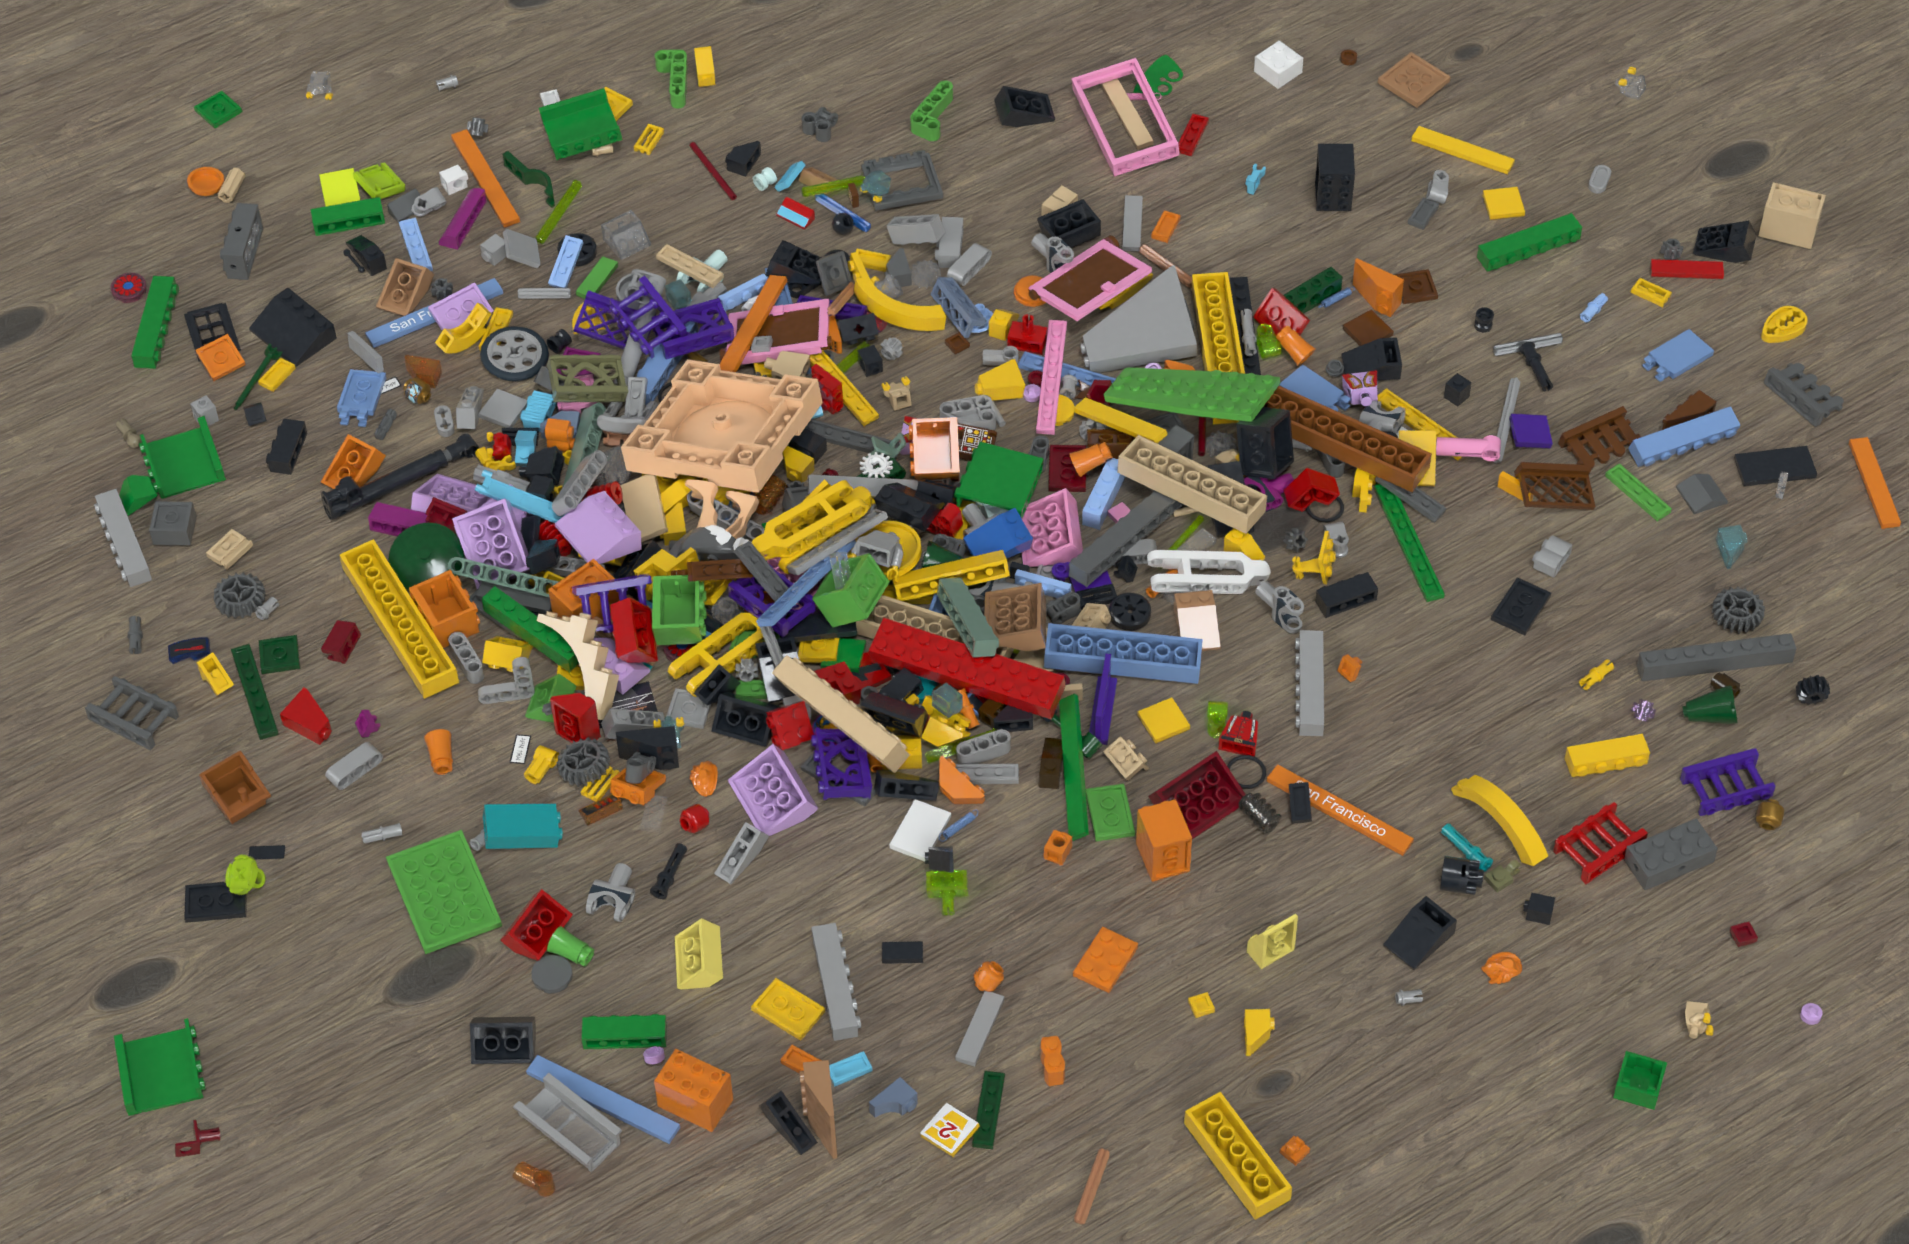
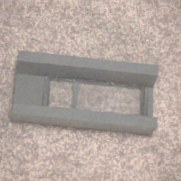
(571, 1123)

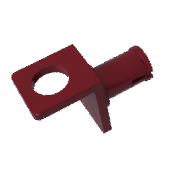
(199, 1136)

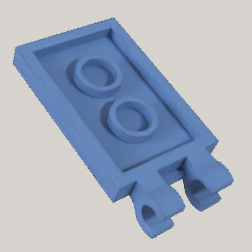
(1678, 355)
(1314, 387)
(360, 395)

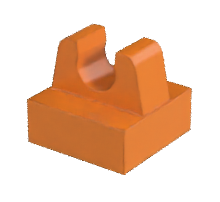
(1349, 667)
(1295, 1150)

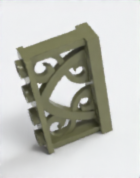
(595, 364)

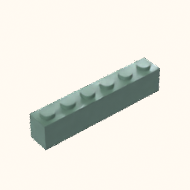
(967, 617)

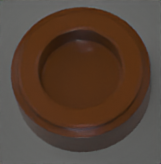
(1348, 57)

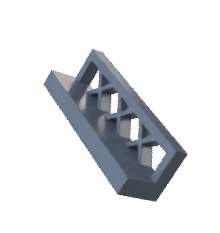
(960, 301)

